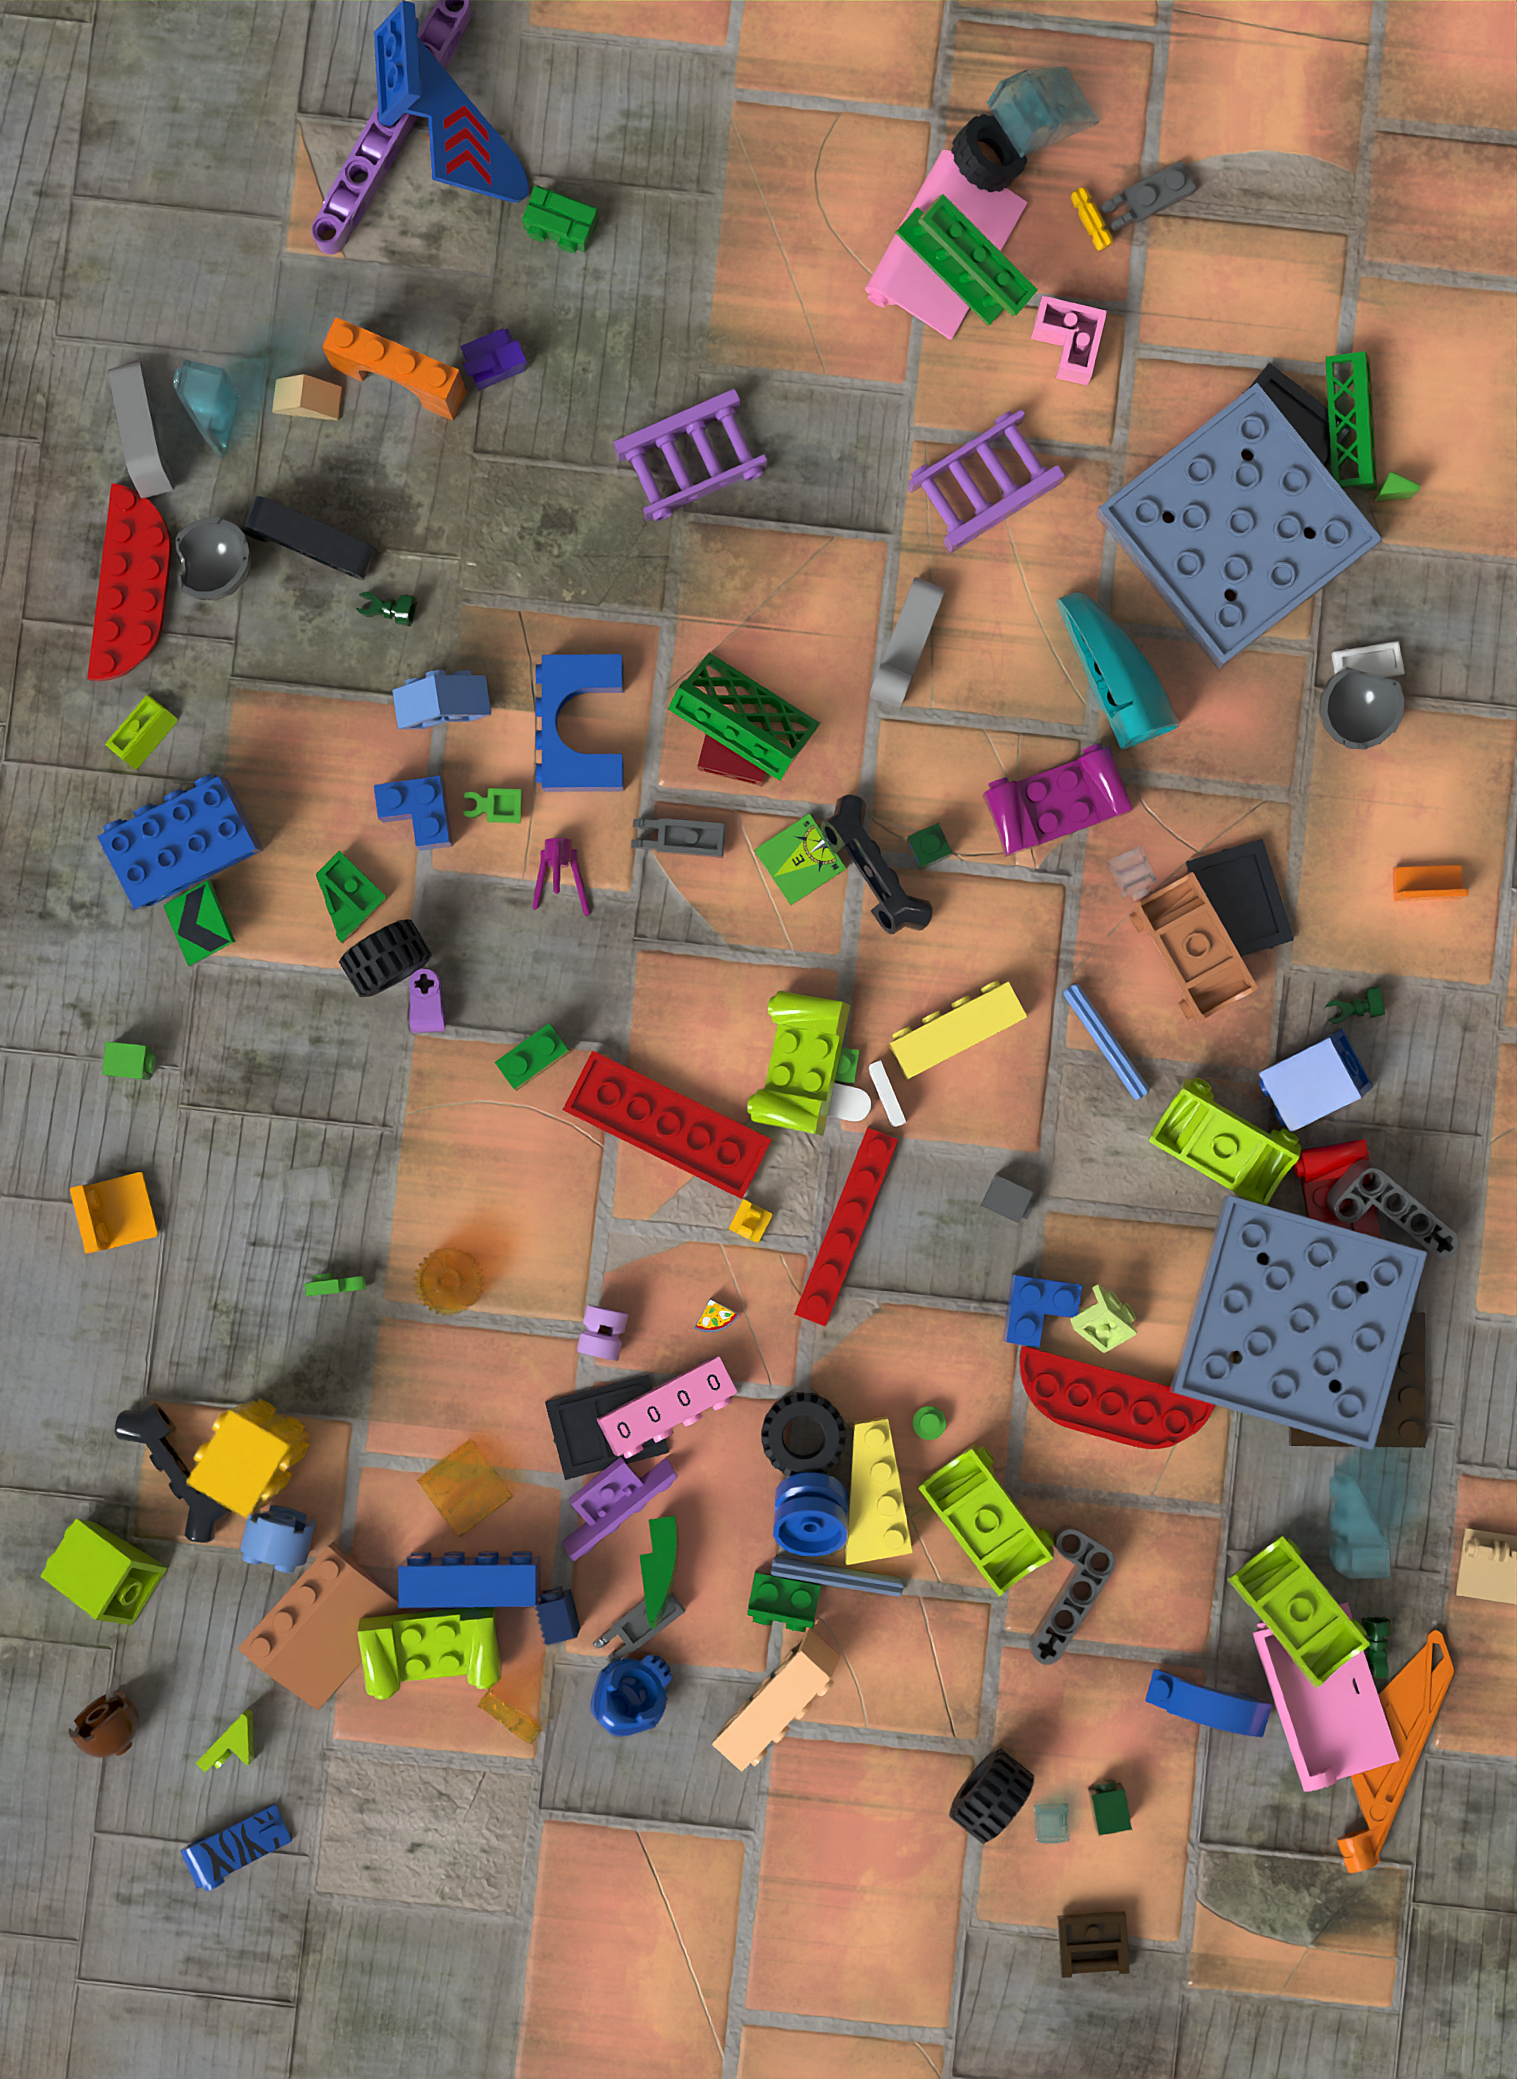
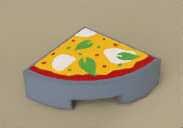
(715, 1317)

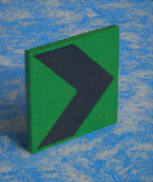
(199, 923)

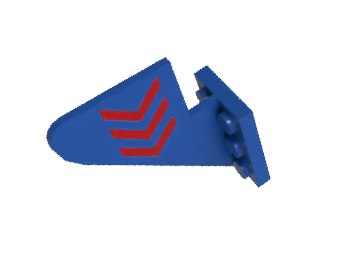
(462, 141)

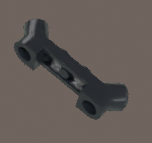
(846, 832)
(151, 1429)

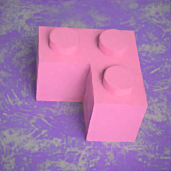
(1077, 330)

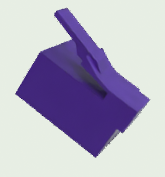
(493, 358)

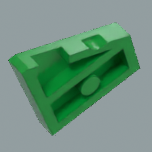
(347, 895)

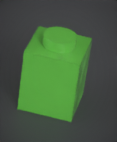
(128, 1060)

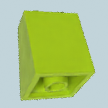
(102, 1573)

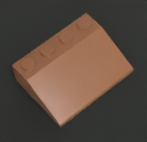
(312, 1631)

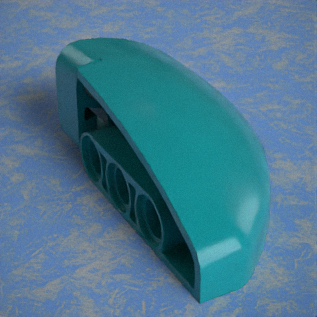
(1126, 673)

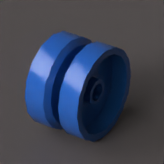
(810, 1514)

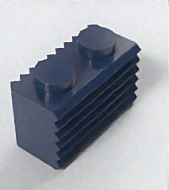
(557, 1615)

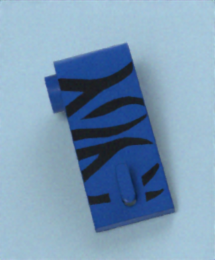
(234, 1847)

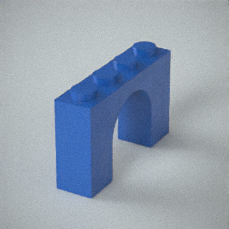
(562, 680)

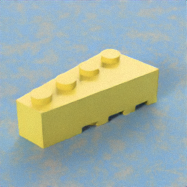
(876, 1506)

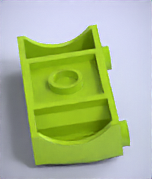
(801, 1062)
(1224, 1143)
(986, 1519)
(1299, 1610)
(428, 1648)

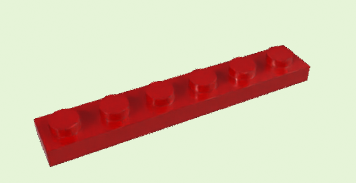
(846, 1227)

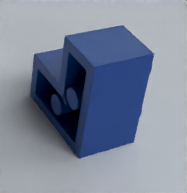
(422, 802)
(1032, 1299)

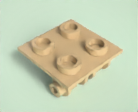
(1488, 1566)

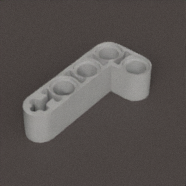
(139, 430)
(907, 642)

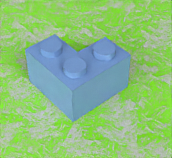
(441, 699)

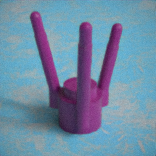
(556, 856)

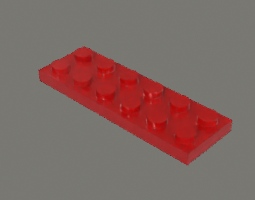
(667, 1124)

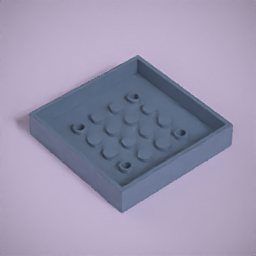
(1238, 525)
(1298, 1322)

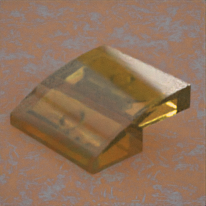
(464, 1488)

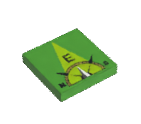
(799, 859)

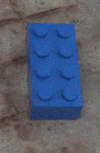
(469, 1580)

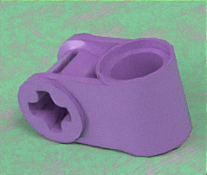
(427, 1009)

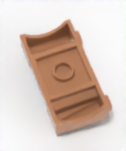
(1194, 947)

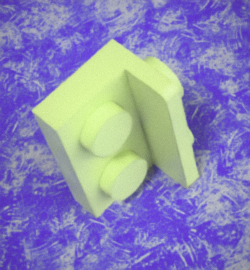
(1106, 1322)

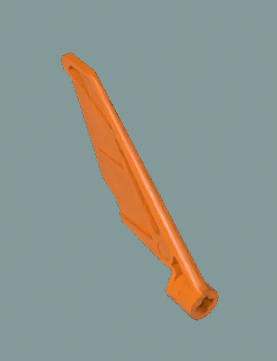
(1410, 1710)

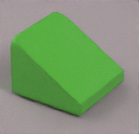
(1396, 487)

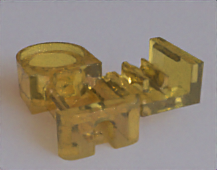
(513, 1719)

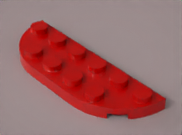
(130, 585)
(1109, 1401)

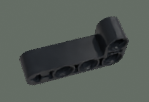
(308, 537)

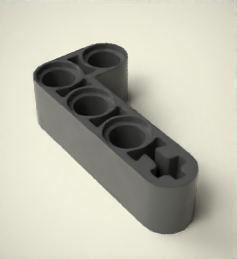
(1399, 1211)
(1066, 1600)

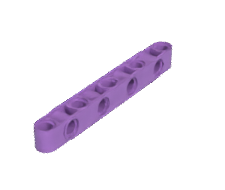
(381, 143)

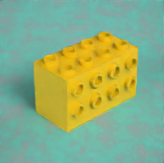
(249, 1456)

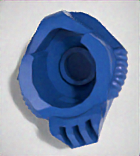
(631, 1695)

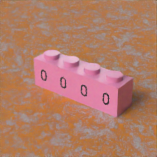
(667, 1406)

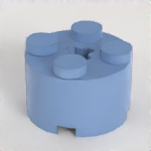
(277, 1538)

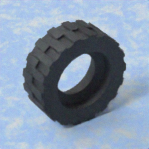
(973, 162)

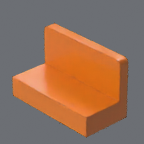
(1428, 883)

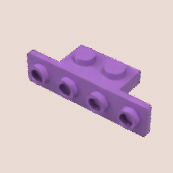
(611, 1500)

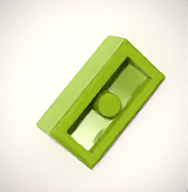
(141, 732)

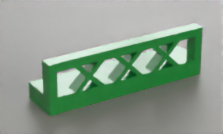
(1364, 420)

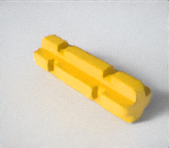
(1091, 218)

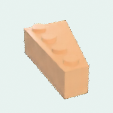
(778, 1702)

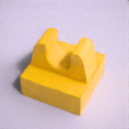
(750, 1221)

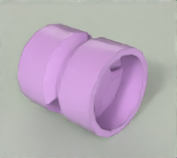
(599, 1344)

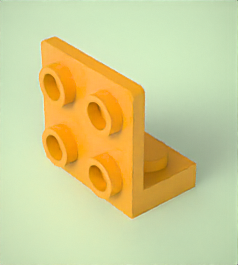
(114, 1212)

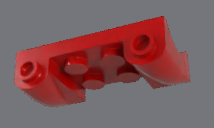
(1318, 1172)

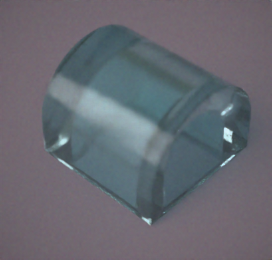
(1051, 1823)

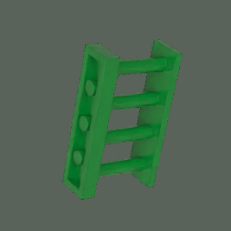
(966, 260)

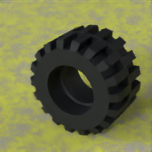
(385, 958)
(797, 1405)
(992, 1796)

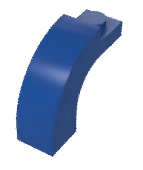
(1207, 1705)

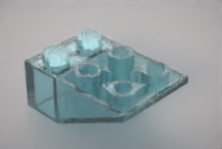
(1040, 108)
(1359, 1541)

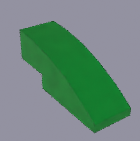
(660, 1567)

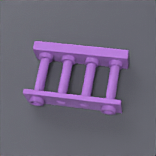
(692, 422)
(1014, 495)

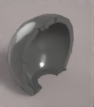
(213, 558)
(1360, 708)

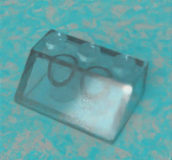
(209, 400)

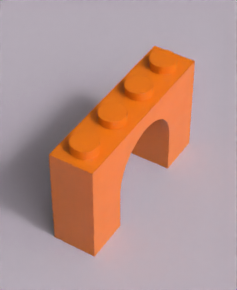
(359, 351)

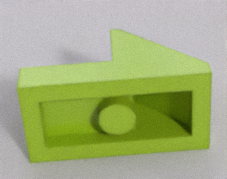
(237, 1738)

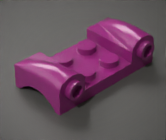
(1057, 801)

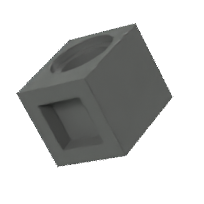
(1008, 1199)

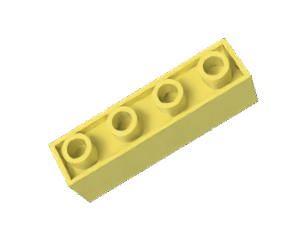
(957, 1030)

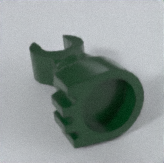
(403, 611)
(1372, 1004)
(1377, 1628)

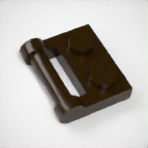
(1093, 1933)

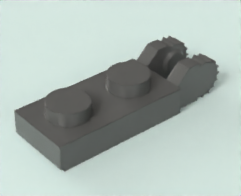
(1151, 195)
(683, 837)
(635, 1630)

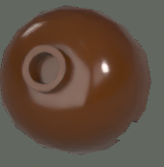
(106, 1726)

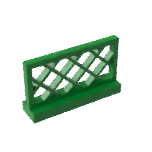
(735, 728)

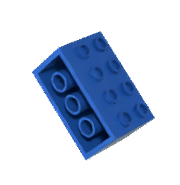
(179, 841)

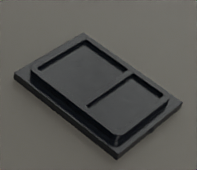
(1301, 410)
(1244, 896)
(578, 1434)

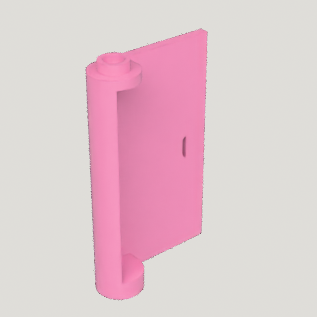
(908, 280)
(1328, 1726)

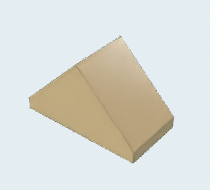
(307, 397)

